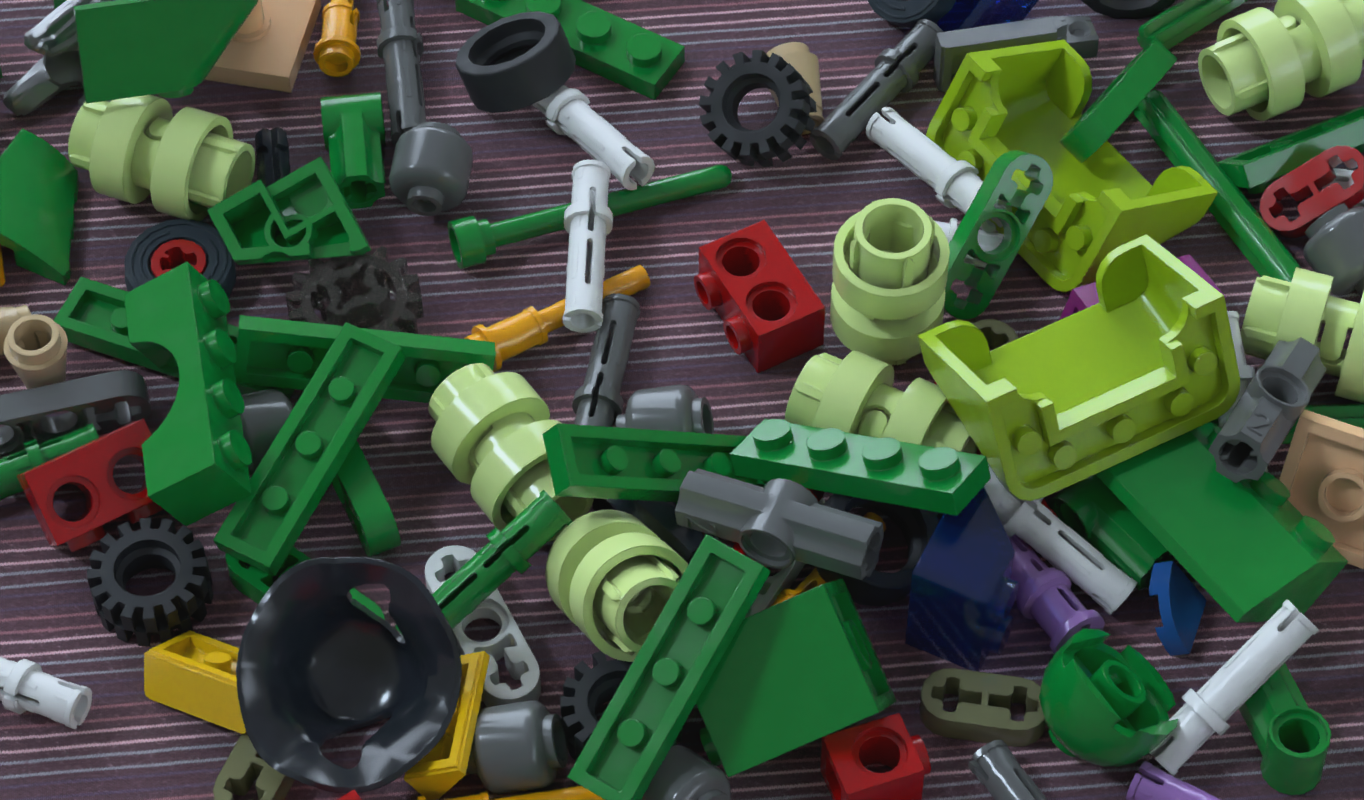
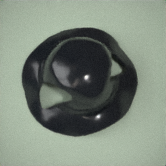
(330, 666)

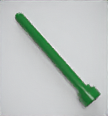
(476, 239)

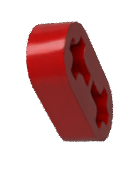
(1309, 180)

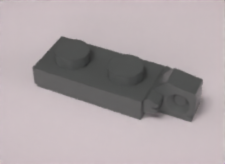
(954, 45)

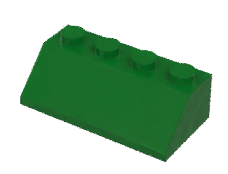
(1230, 536)

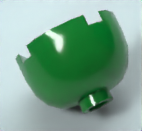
(1104, 701)

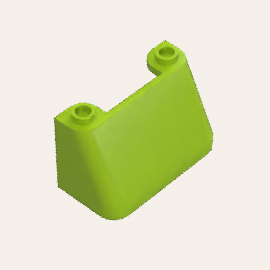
(1027, 103)
(1097, 382)

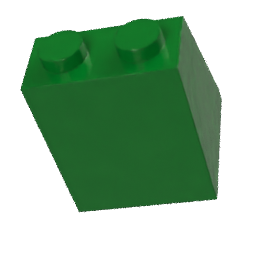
(791, 679)

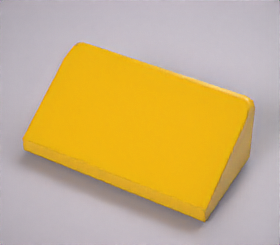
(195, 678)
(450, 757)

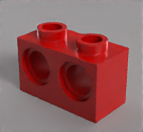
(756, 281)
(92, 471)

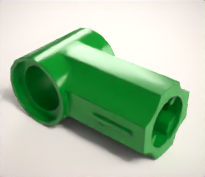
(354, 141)
(1110, 528)
(1285, 722)

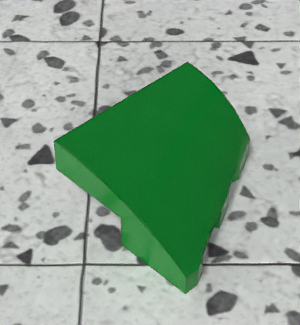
(38, 206)
(290, 219)

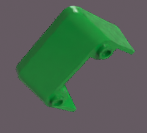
(153, 44)

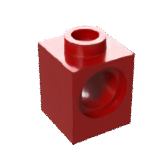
(878, 741)

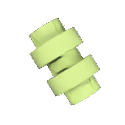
(1274, 58)
(142, 149)
(888, 279)
(1297, 310)
(861, 400)
(494, 440)
(612, 579)

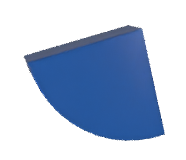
(1179, 606)

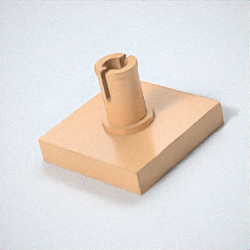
(269, 45)
(1328, 479)

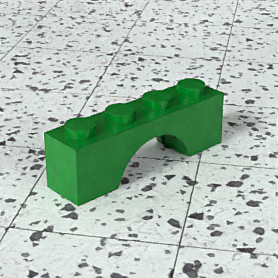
(199, 451)

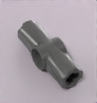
(1267, 410)
(779, 523)

